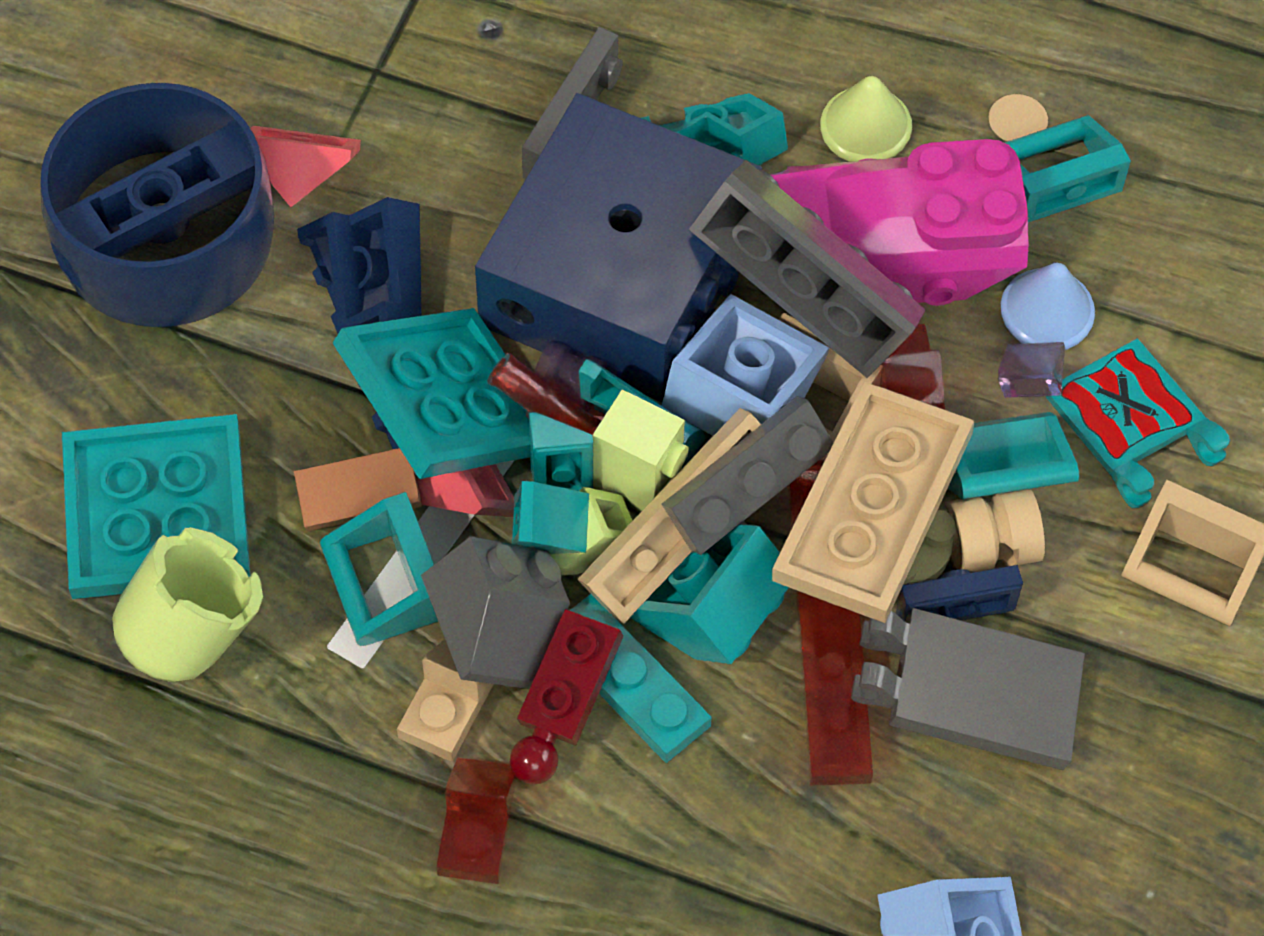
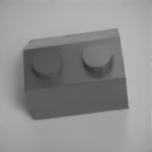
(497, 609)

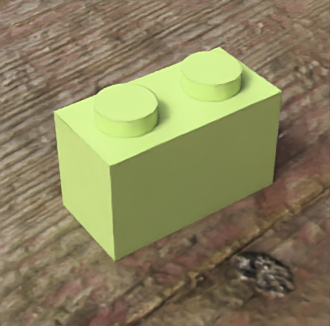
(637, 450)

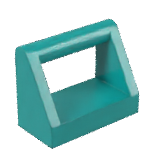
(1076, 180)
(1014, 457)
(386, 518)

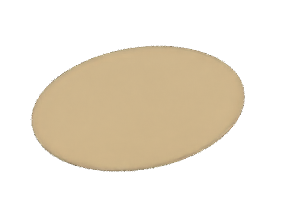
(1017, 116)

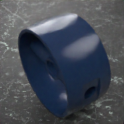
(210, 165)

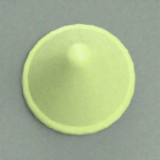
(866, 122)

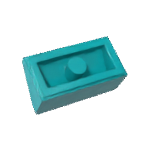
(560, 453)

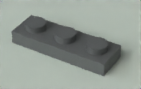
(594, 70)
(748, 475)

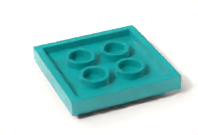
(434, 391)
(148, 483)

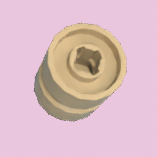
(997, 530)

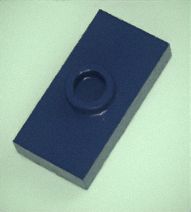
(964, 594)

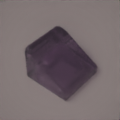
(1032, 369)

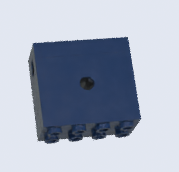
(605, 245)

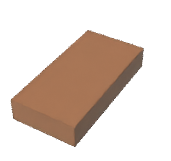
(347, 488)

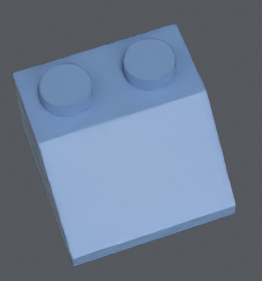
(742, 363)

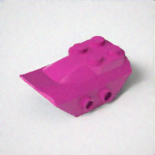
(931, 220)

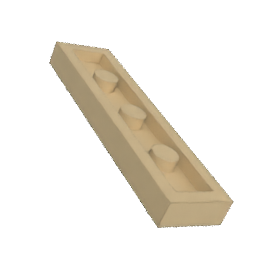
(651, 543)

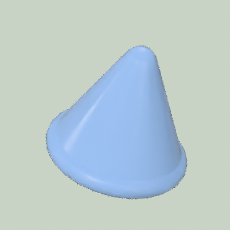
(1048, 307)

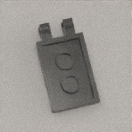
(974, 686)

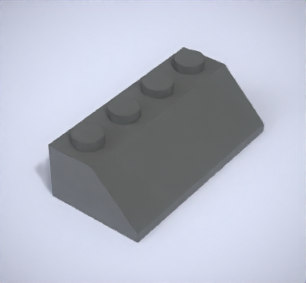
(807, 268)

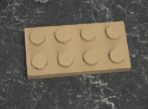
(873, 502)

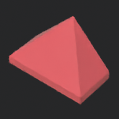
(302, 160)
(469, 491)

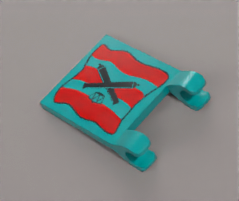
(1128, 410)

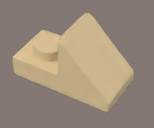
(442, 706)

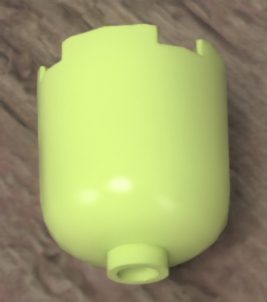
(185, 606)

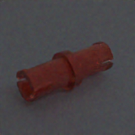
(539, 395)

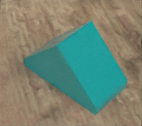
(550, 518)

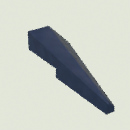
(369, 265)

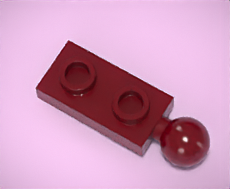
(563, 693)

